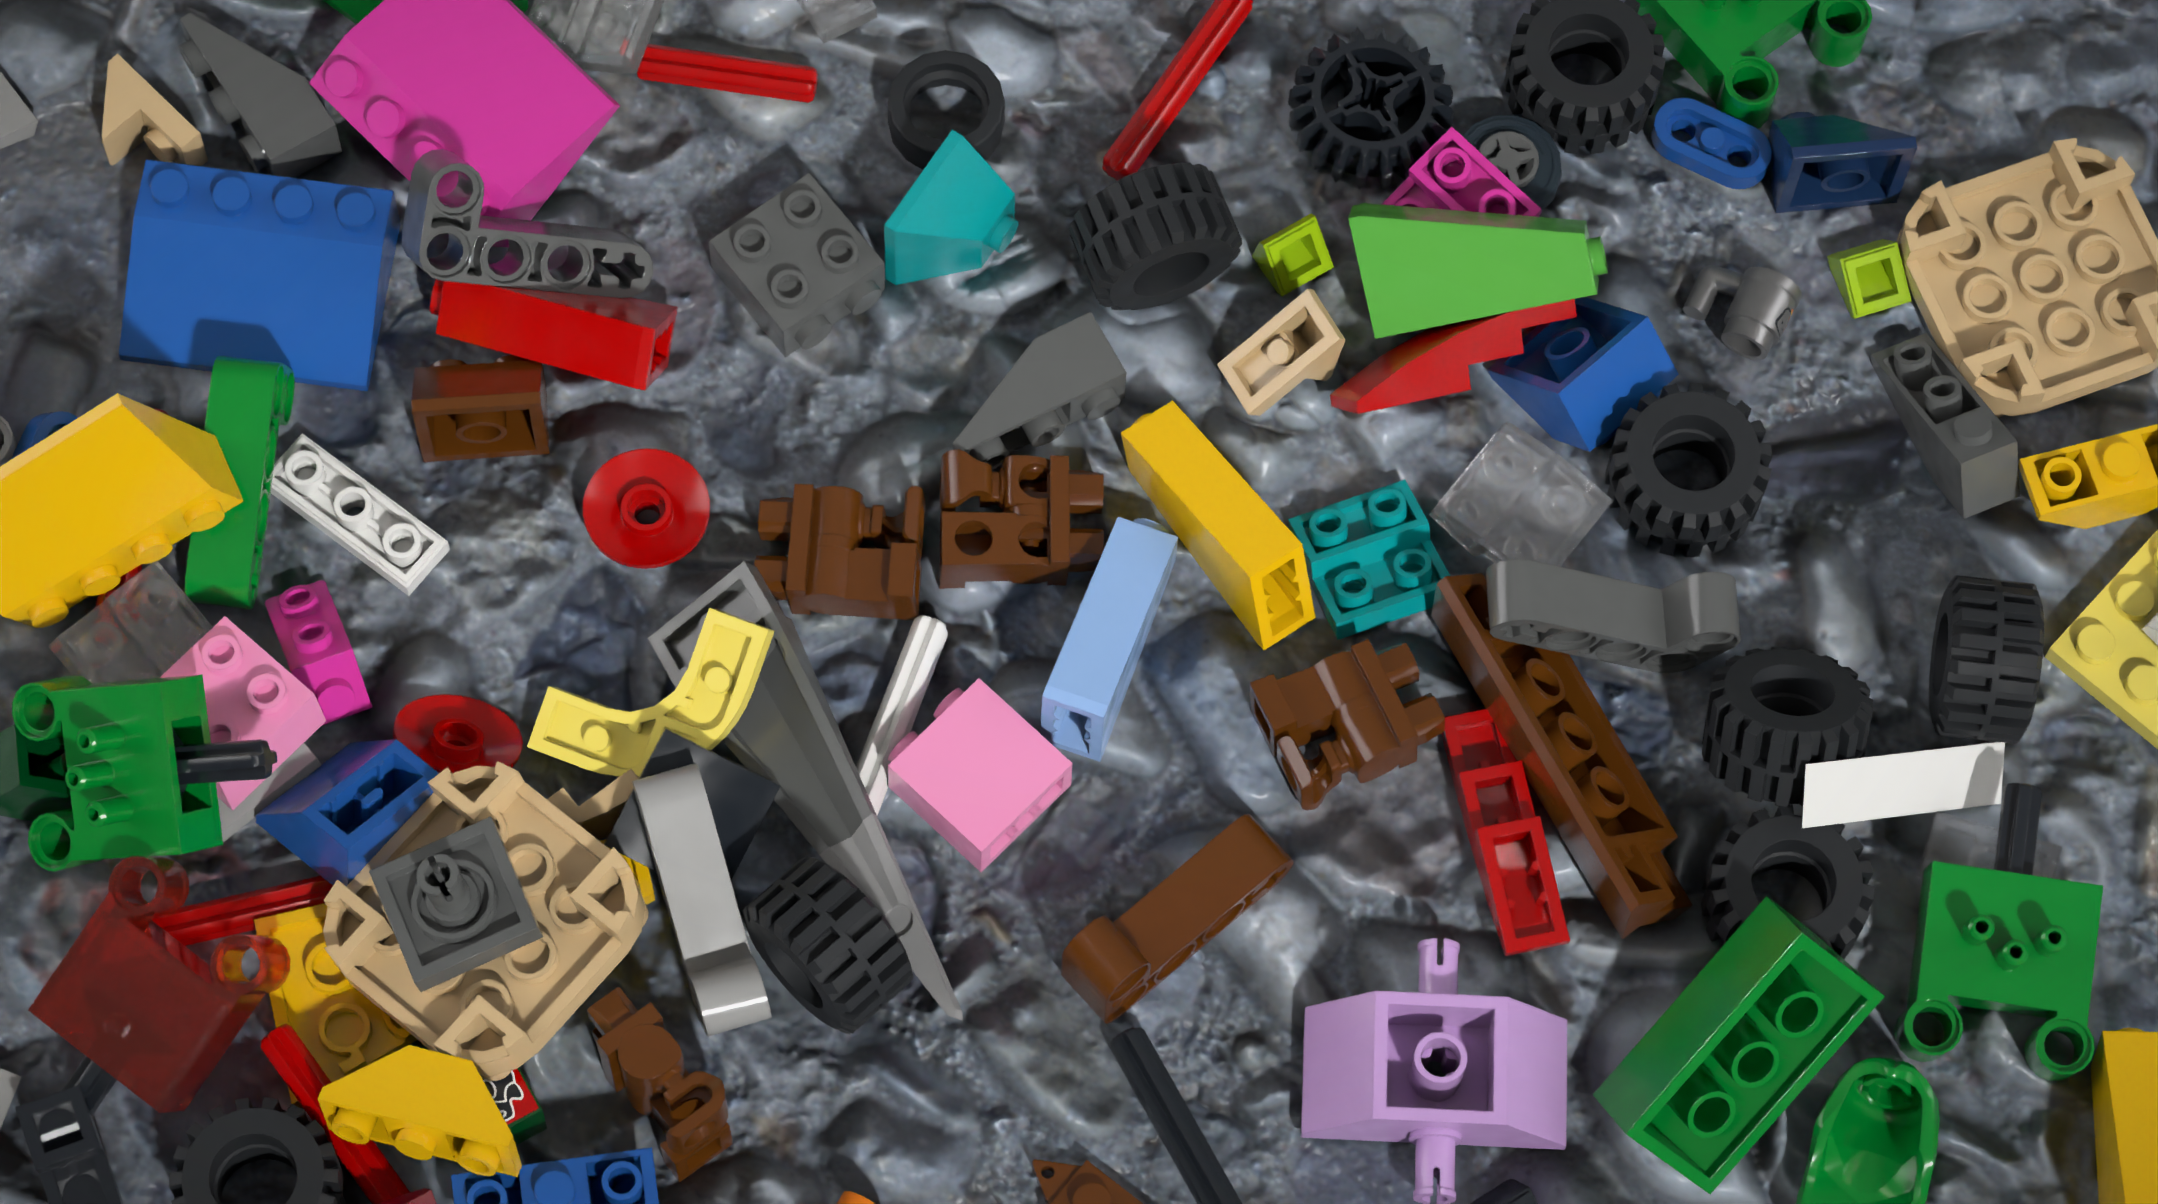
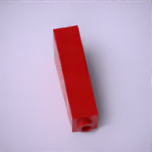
(582, 333)

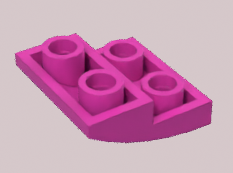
(1461, 179)

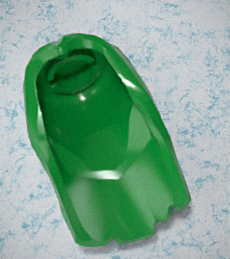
(1873, 1138)

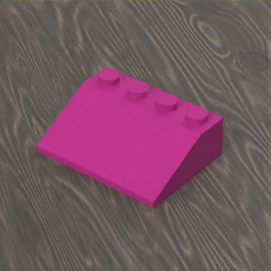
(471, 84)

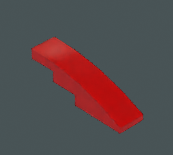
(1439, 359)
(1504, 835)

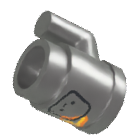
(1758, 311)

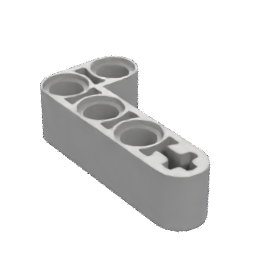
(701, 900)

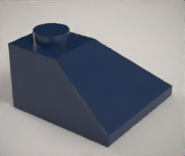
(1835, 162)

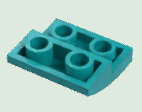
(1370, 558)

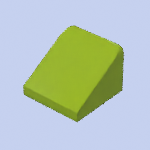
(1870, 277)

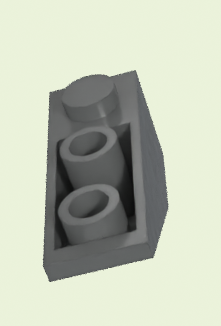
(272, 105)
(1051, 385)
(1950, 426)

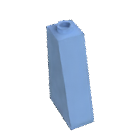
(1107, 637)

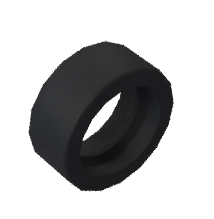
(938, 70)

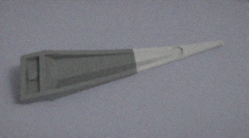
(797, 744)

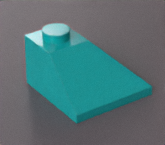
(949, 217)

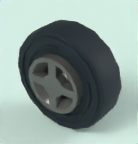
(1521, 152)

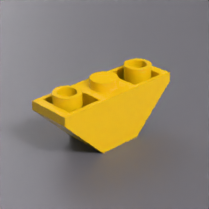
(2095, 479)
(425, 1109)

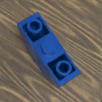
(593, 1179)

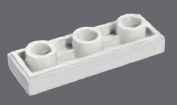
(379, 536)

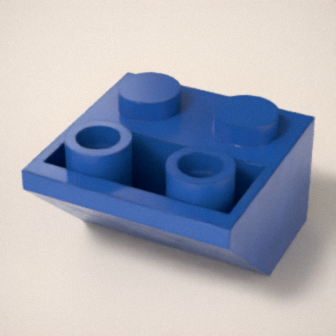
(349, 807)

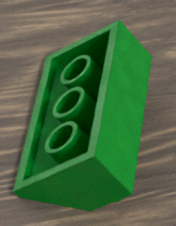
(1737, 1046)

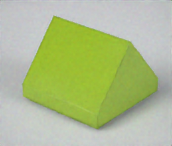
(1293, 255)

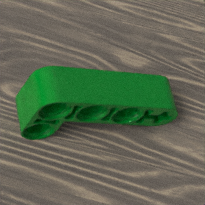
(244, 414)

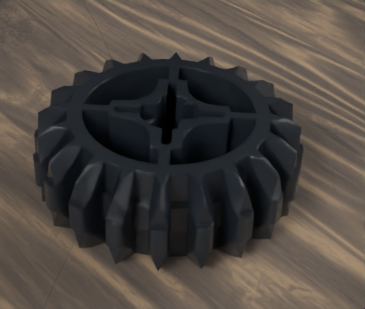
(1373, 76)

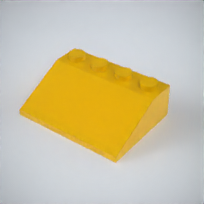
(101, 503)

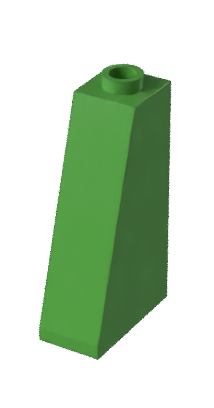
(1467, 265)

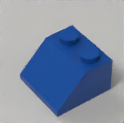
(1586, 372)

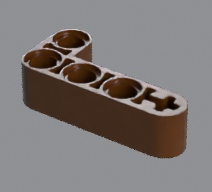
(1128, 958)

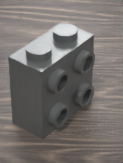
(798, 266)

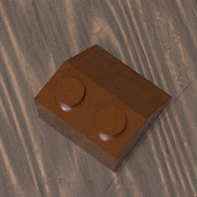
(480, 409)

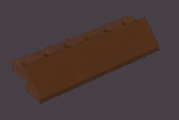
(1568, 759)

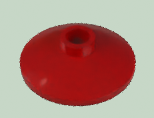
(643, 482)
(458, 732)

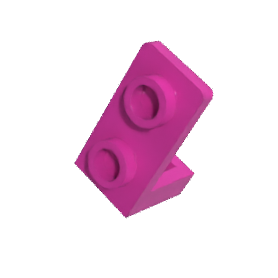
(319, 649)

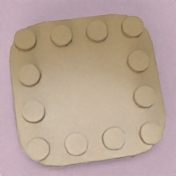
(2037, 278)
(518, 1002)

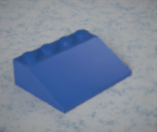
(258, 272)

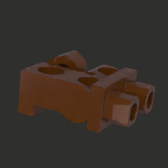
(1031, 535)
(825, 561)
(1357, 701)
(652, 1069)

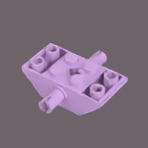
(1372, 1081)

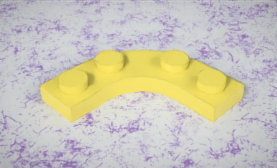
(700, 708)

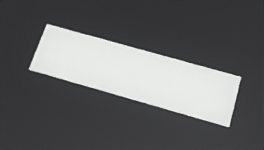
(1902, 784)

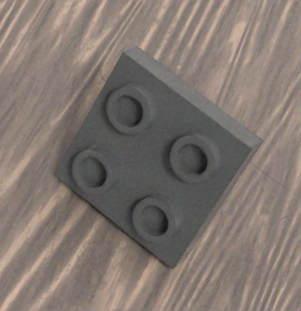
(455, 904)

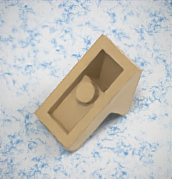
(139, 114)
(1282, 353)

